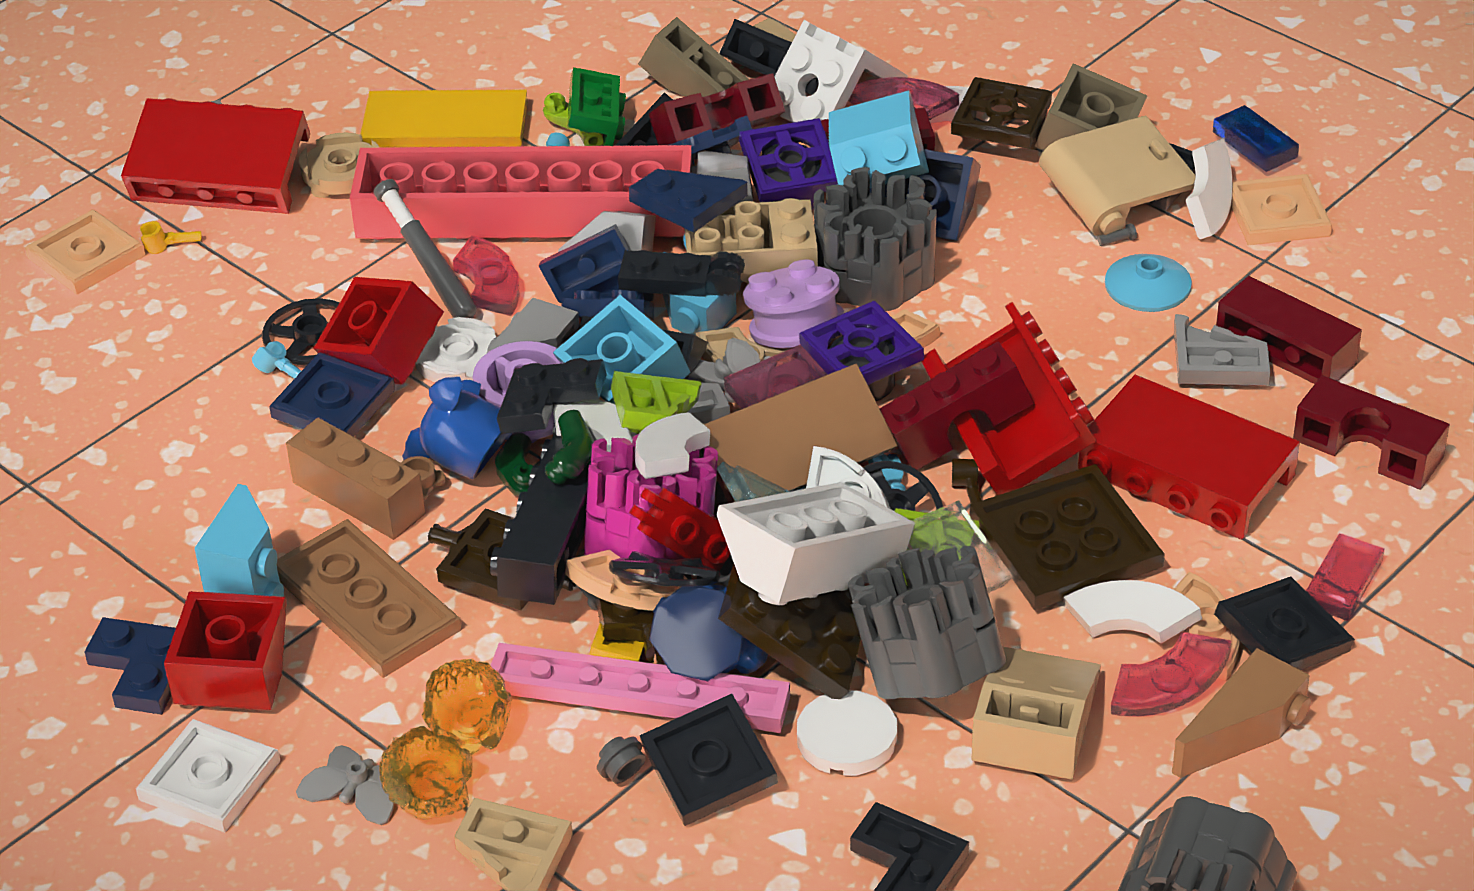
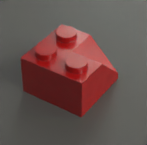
(381, 326)
(227, 650)

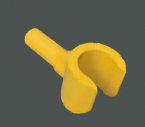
(157, 241)

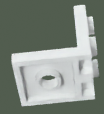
(836, 66)

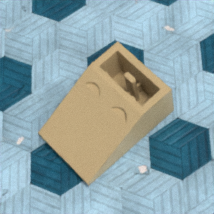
(762, 233)
(1034, 713)

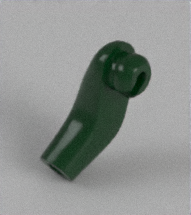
(575, 449)
(511, 463)

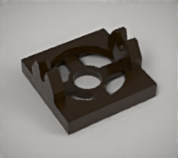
(987, 93)

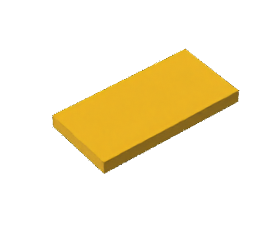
(445, 118)

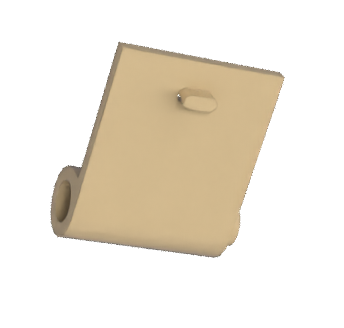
(1114, 170)

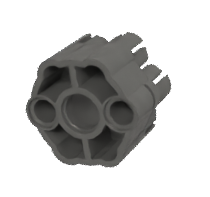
(874, 241)
(933, 630)
(1208, 849)

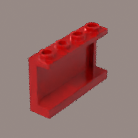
(214, 155)
(1037, 436)
(1188, 455)

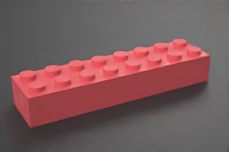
(507, 188)

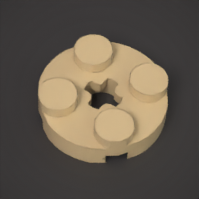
(320, 165)

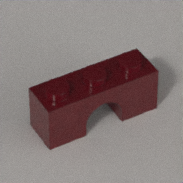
(695, 114)
(1342, 414)
(923, 415)

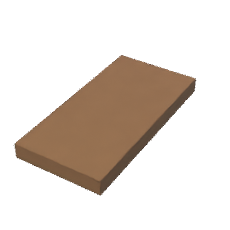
(780, 432)
(366, 598)

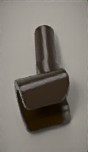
(966, 474)

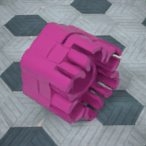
(617, 486)

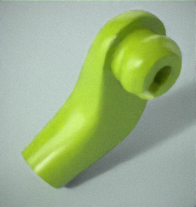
(557, 112)

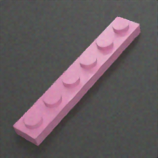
(634, 685)

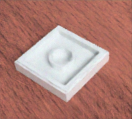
(208, 775)

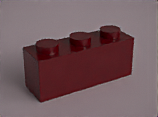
(1295, 332)

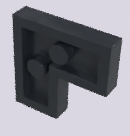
(538, 387)
(914, 851)

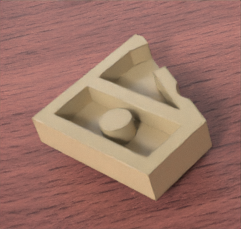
(513, 844)

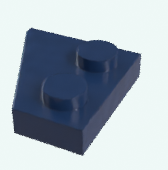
(716, 141)
(687, 197)
(588, 266)

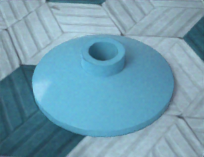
(1148, 282)

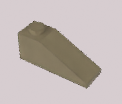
(688, 63)

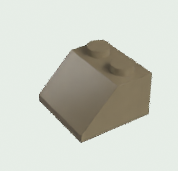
(1086, 104)

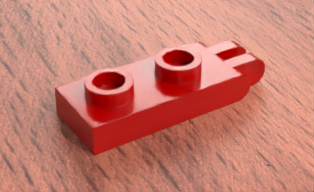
(682, 527)

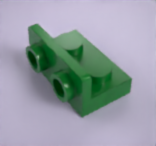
(596, 104)

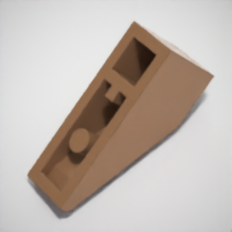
(1244, 714)

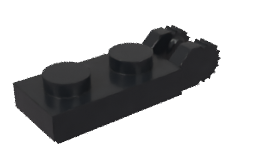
(681, 273)

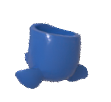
(457, 428)

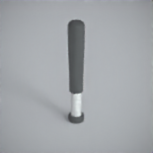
(433, 263)

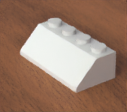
(810, 540)

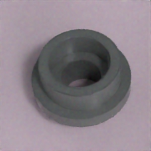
(620, 759)

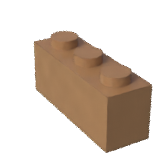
(356, 478)

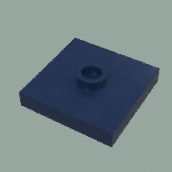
(333, 392)

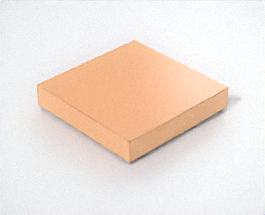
(1279, 209)
(85, 251)

